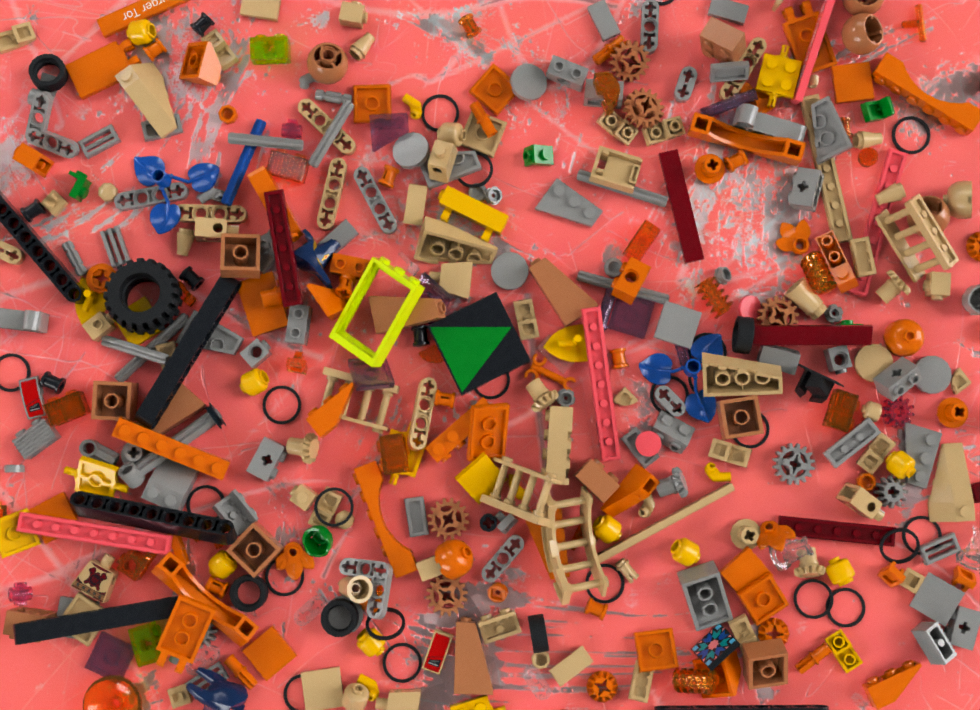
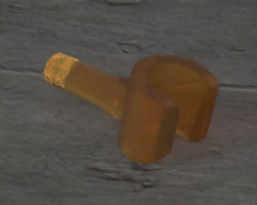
(189, 299)

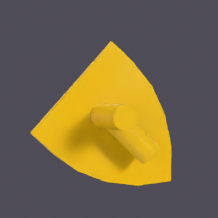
(92, 305)
(568, 344)

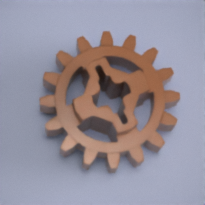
(631, 54)
(652, 108)
(774, 309)
(456, 523)
(454, 600)

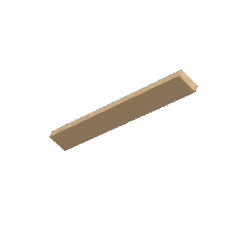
(831, 188)
(665, 522)

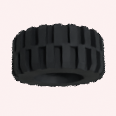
(126, 279)

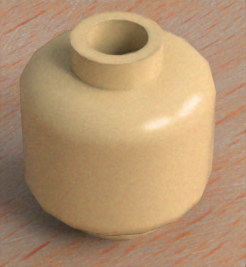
(452, 133)
(355, 697)

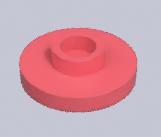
(748, 306)
(648, 443)

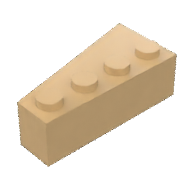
(739, 377)
(558, 442)

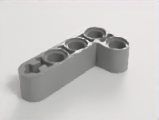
(751, 120)
(24, 320)

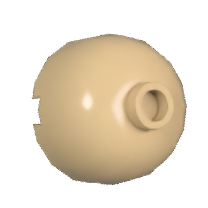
(960, 199)

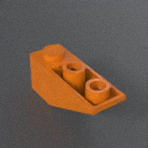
(837, 261)
(329, 415)
(632, 490)
(888, 687)

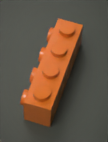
(452, 437)

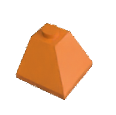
(201, 64)
(328, 300)
(727, 673)

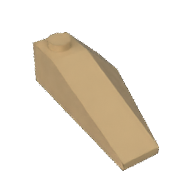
(148, 92)
(447, 243)
(951, 490)

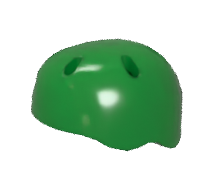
(321, 536)

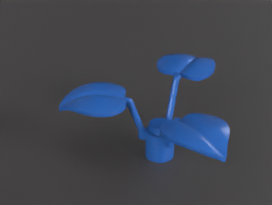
(152, 170)
(658, 369)

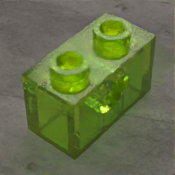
(279, 53)
(139, 635)

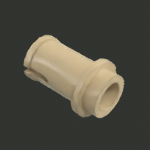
(625, 568)

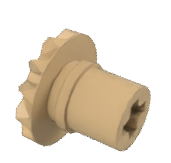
(892, 287)
(541, 395)
(305, 447)
(745, 533)
(809, 567)

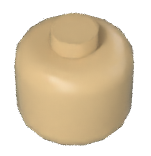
(872, 410)

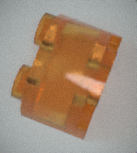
(609, 88)

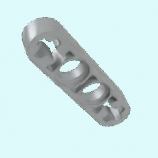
(151, 196)
(373, 201)

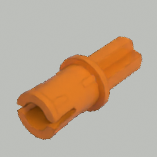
(604, 53)
(483, 119)
(813, 658)
(240, 672)

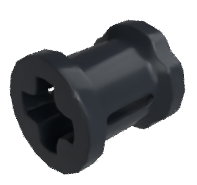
(202, 24)
(33, 210)
(191, 278)
(420, 335)
(52, 382)
(484, 527)

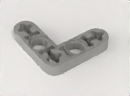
(41, 128)
(376, 579)

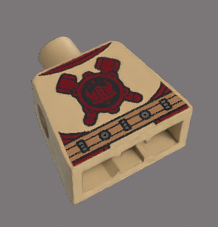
(206, 228)
(861, 501)
(97, 579)

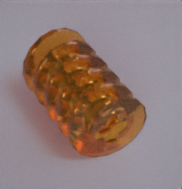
(817, 273)
(714, 296)
(694, 681)

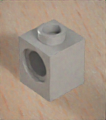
(841, 351)
(248, 355)

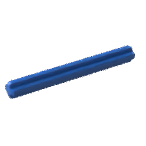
(242, 165)

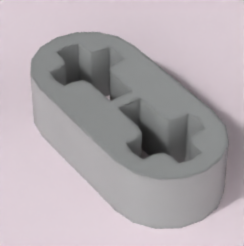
(689, 86)
(666, 404)

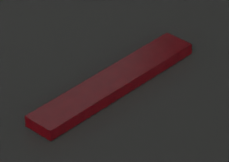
(681, 206)
(283, 248)
(813, 335)
(838, 530)

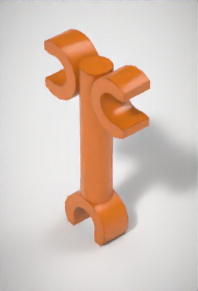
(536, 368)

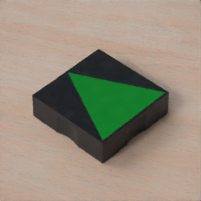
(479, 343)

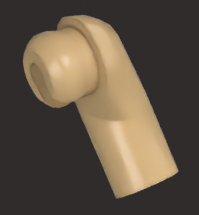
(647, 507)

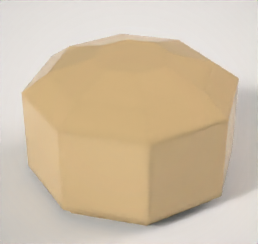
(107, 192)
(341, 516)
(540, 660)

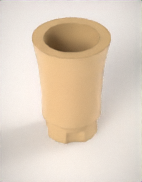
(805, 299)
(356, 588)

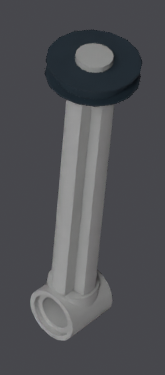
(134, 473)

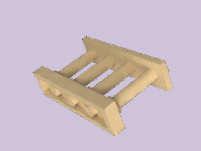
(931, 232)
(333, 376)
(508, 504)

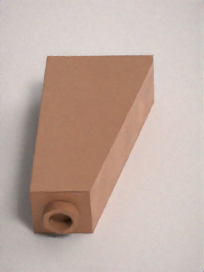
(560, 291)
(386, 308)
(181, 408)
(471, 667)

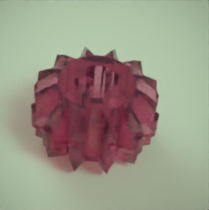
(898, 419)

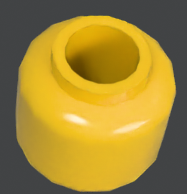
(141, 32)
(254, 382)
(900, 464)
(607, 529)
(685, 552)
(222, 564)
(840, 571)
(370, 645)

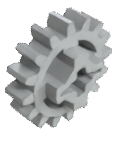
(790, 470)

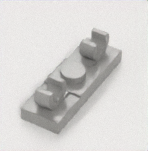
(851, 442)

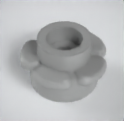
(498, 195)
(722, 275)
(833, 318)
(569, 393)

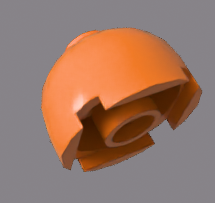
(904, 337)
(454, 558)

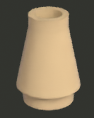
(361, 47)
(866, 139)
(891, 194)
(184, 241)

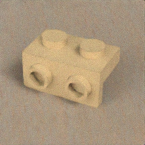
(499, 625)

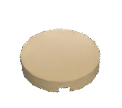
(872, 361)

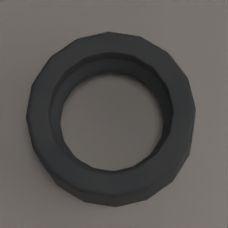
(41, 61)
(743, 335)
(248, 607)
(325, 614)
(538, 633)

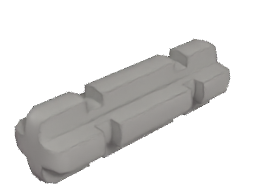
(333, 97)
(74, 258)

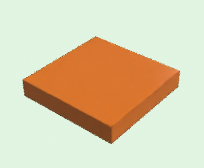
(852, 82)
(493, 90)
(371, 100)
(56, 506)
(743, 569)
(762, 598)
(656, 650)
(269, 653)

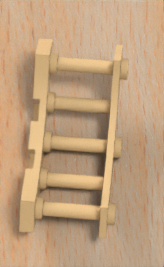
(552, 547)

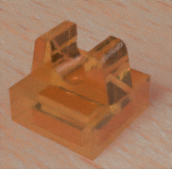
(297, 363)

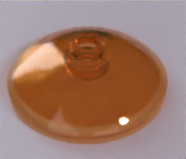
(111, 687)

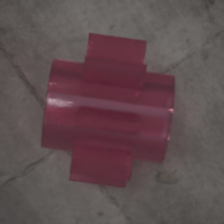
(292, 129)
(20, 593)

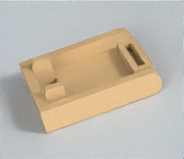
(619, 172)

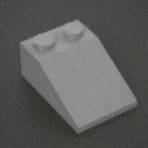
(170, 485)
(705, 595)

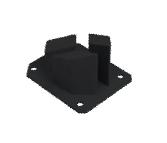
(816, 384)

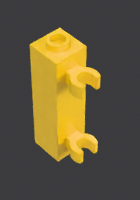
(472, 210)

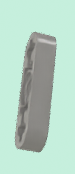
(644, 13)
(497, 573)

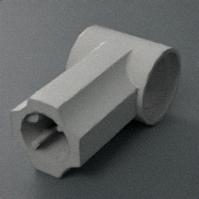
(100, 452)

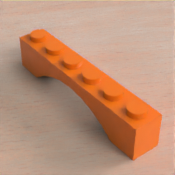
(893, 75)
(770, 147)
(170, 448)
(371, 481)
(181, 581)

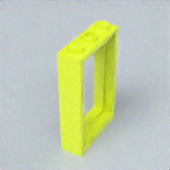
(339, 333)

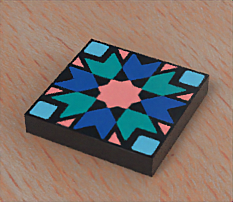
(715, 647)

